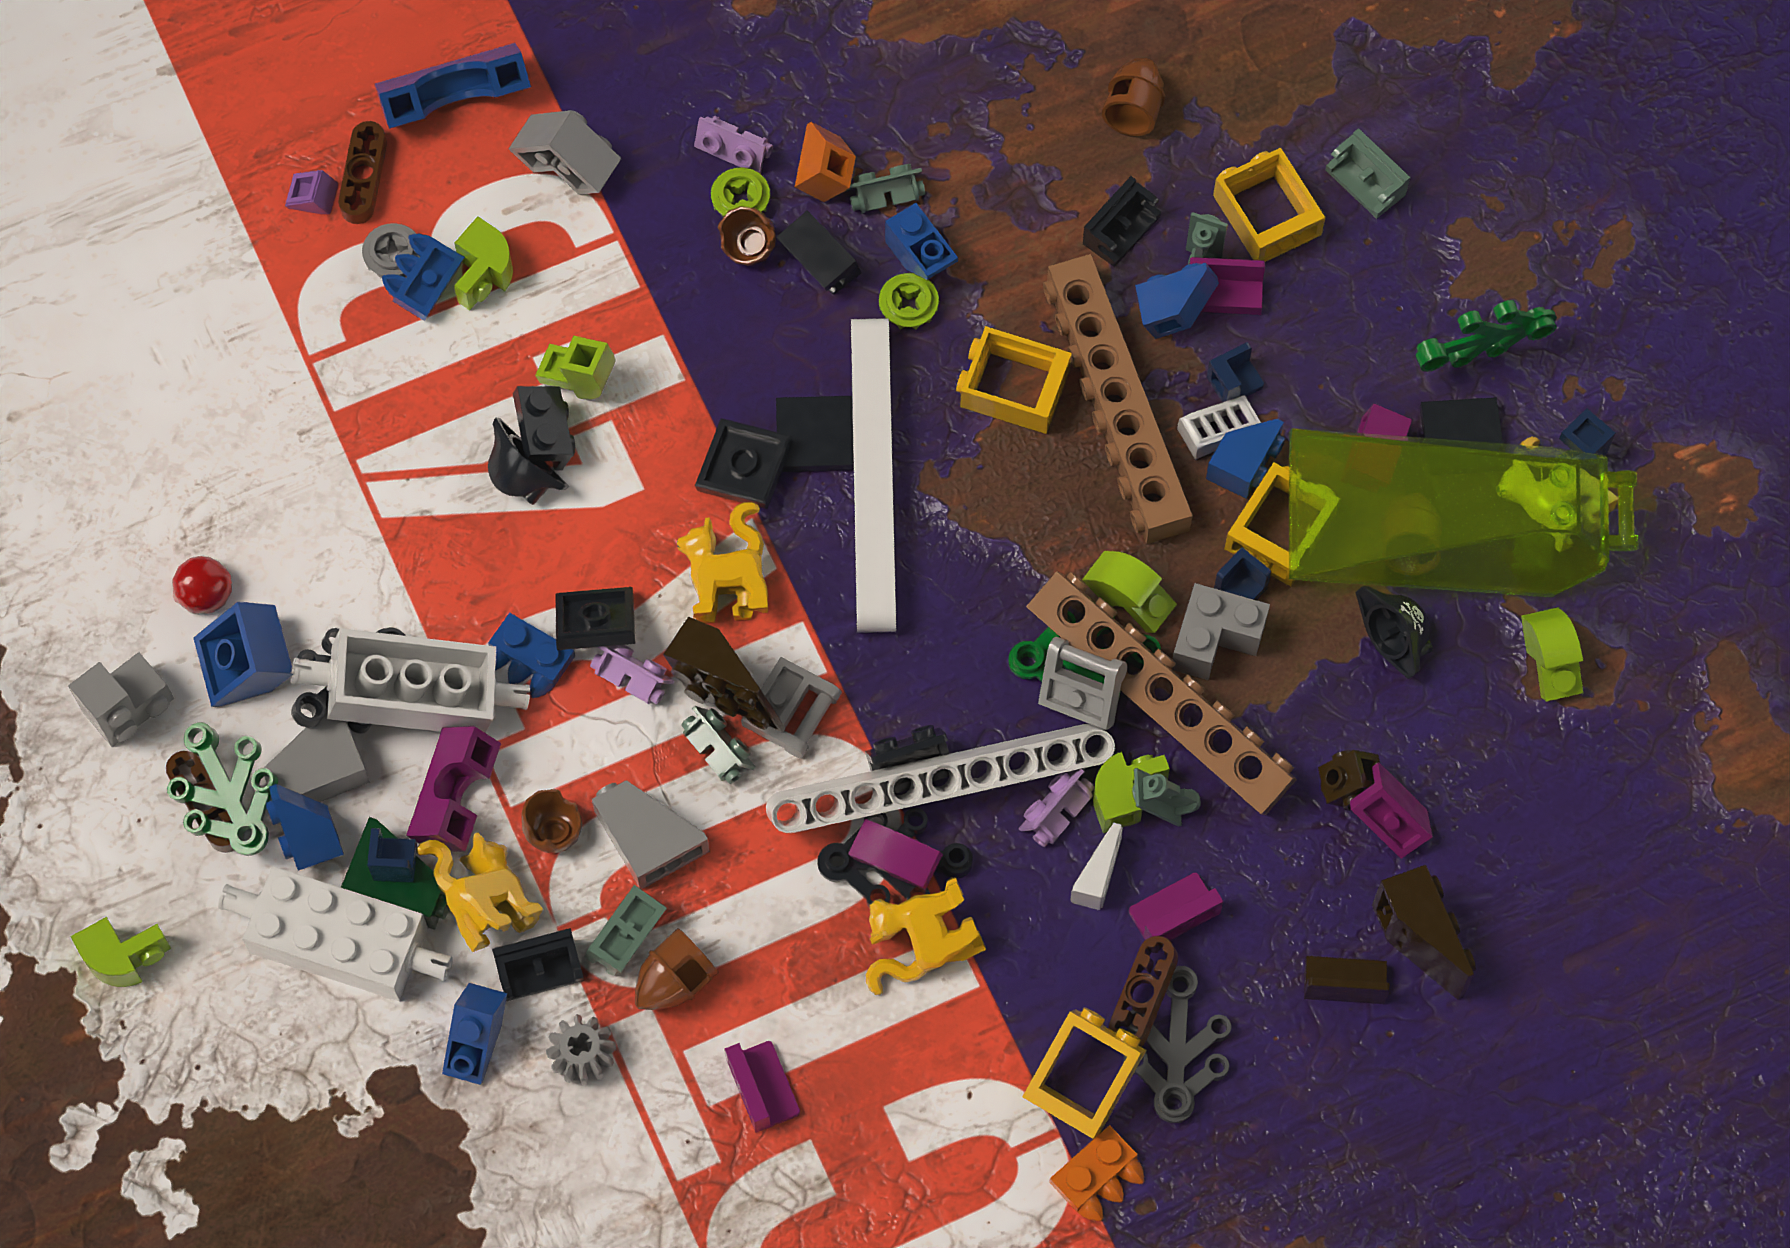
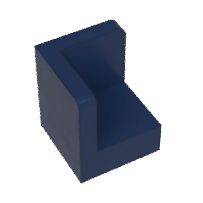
(1234, 374)
(1588, 434)
(1243, 576)
(391, 858)

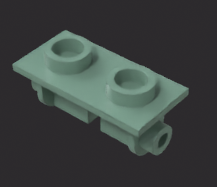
(899, 183)
(1206, 236)
(709, 731)
(1163, 797)

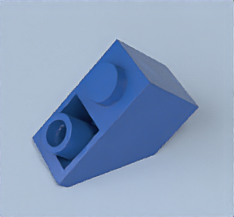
(918, 243)
(1176, 299)
(1243, 456)
(306, 825)
(474, 1032)

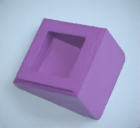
(312, 192)

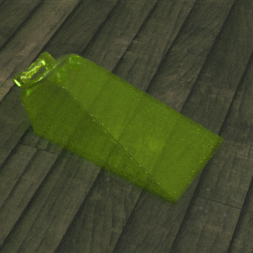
(1451, 513)

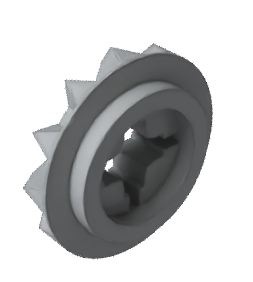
(378, 244)

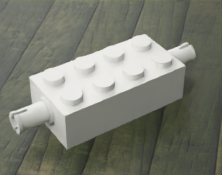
(410, 681)
(335, 933)

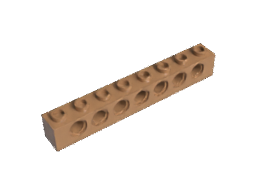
(1081, 280)
(1262, 792)

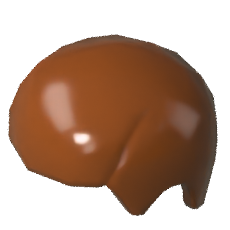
(747, 235)
(550, 821)

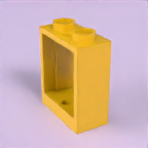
(1284, 236)
(1024, 351)
(1265, 551)
(1066, 1109)

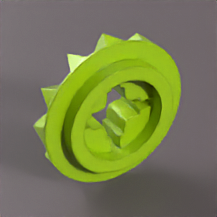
(736, 181)
(908, 286)

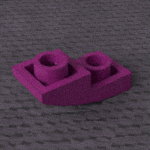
(895, 854)

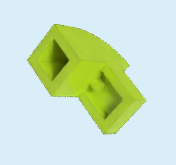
(488, 262)
(578, 368)
(1132, 585)
(1557, 652)
(1114, 785)
(115, 960)

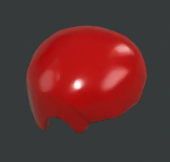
(201, 585)

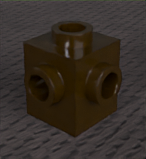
(1347, 776)

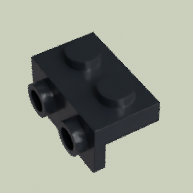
(544, 424)
(923, 744)

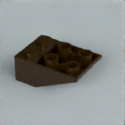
(717, 675)
(1423, 930)

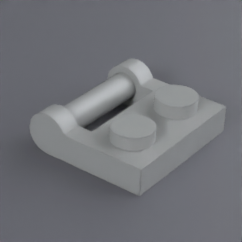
(785, 691)
(1077, 694)

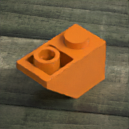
(824, 164)

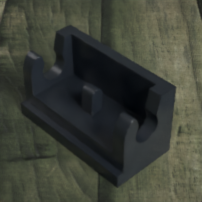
(1121, 222)
(819, 253)
(538, 964)

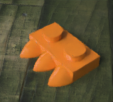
(1096, 1172)

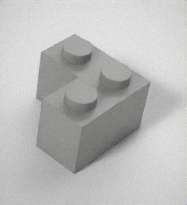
(568, 147)
(1213, 621)
(121, 699)

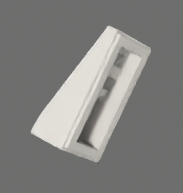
(1202, 446)
(1095, 878)

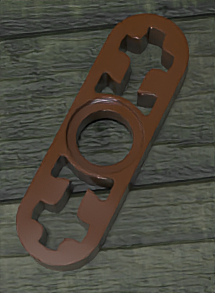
(369, 186)
(200, 774)
(1163, 969)

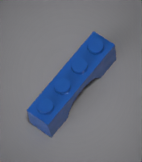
(423, 91)

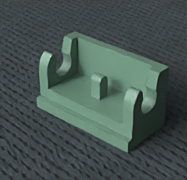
(1368, 173)
(625, 931)

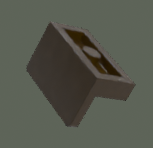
(1346, 980)

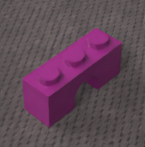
(457, 762)

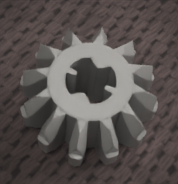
(576, 1037)

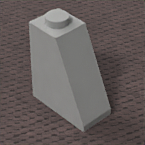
(320, 762)
(647, 833)

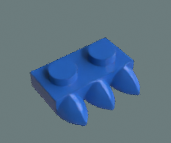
(425, 276)
(529, 654)

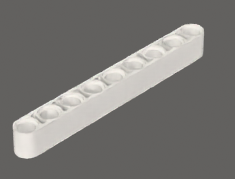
(873, 476)
(922, 771)

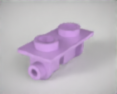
(727, 144)
(645, 677)
(1045, 815)

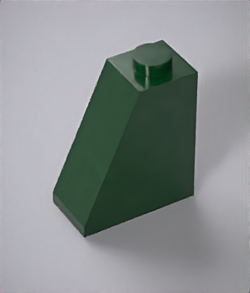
(421, 896)

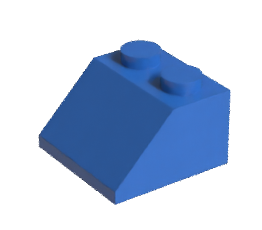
(243, 653)

